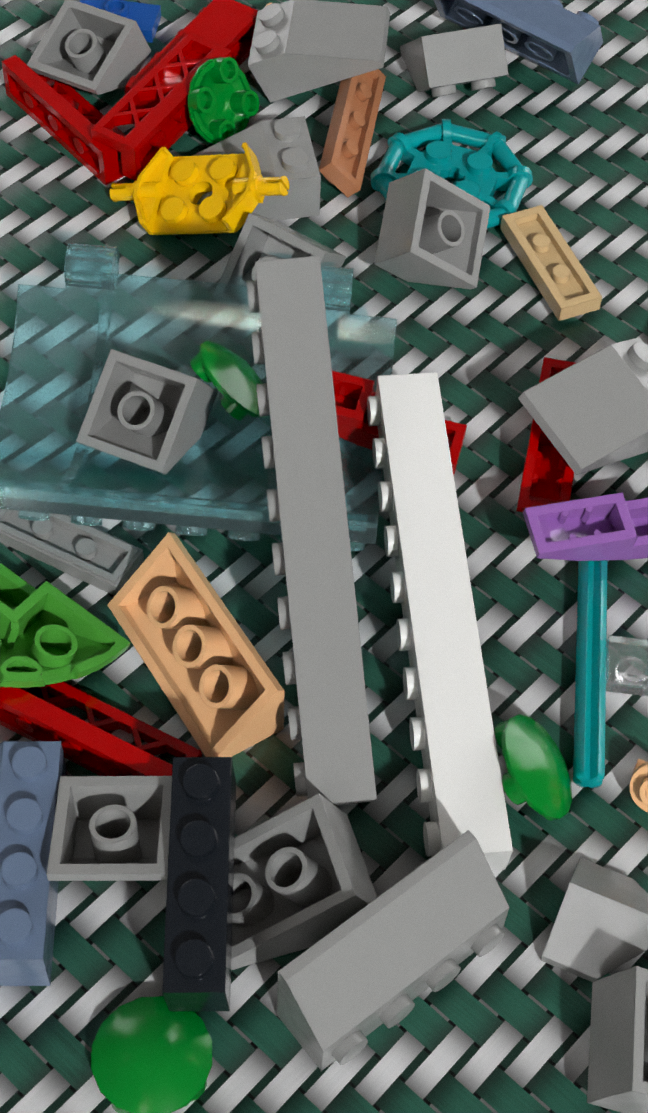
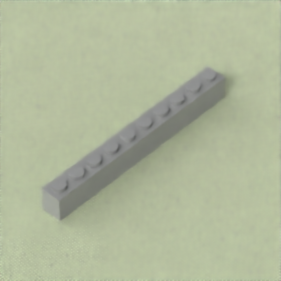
(314, 533)

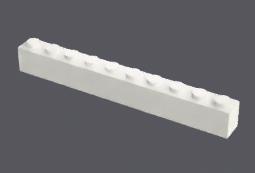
(438, 620)

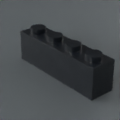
(200, 885)

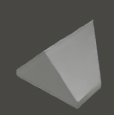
(598, 923)

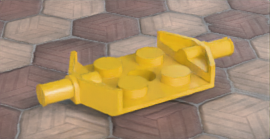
(171, 187)

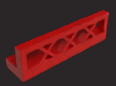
(63, 115)
(168, 119)
(90, 742)

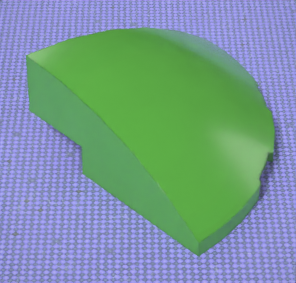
(49, 636)

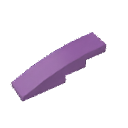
(590, 529)

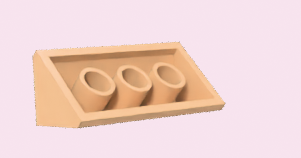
(198, 653)

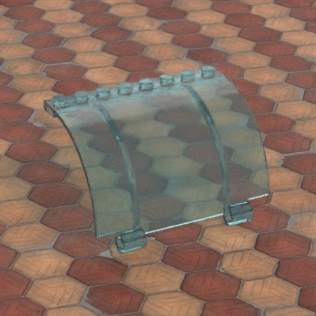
(222, 478)

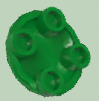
(220, 99)
(231, 377)
(534, 767)
(151, 1057)

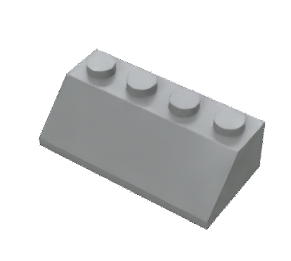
(392, 953)

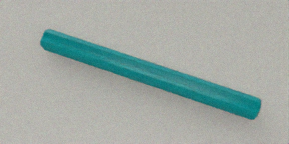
(590, 675)

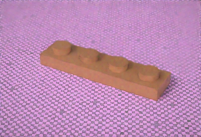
(352, 131)

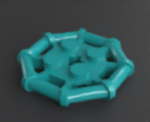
(468, 167)

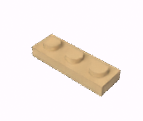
(550, 263)

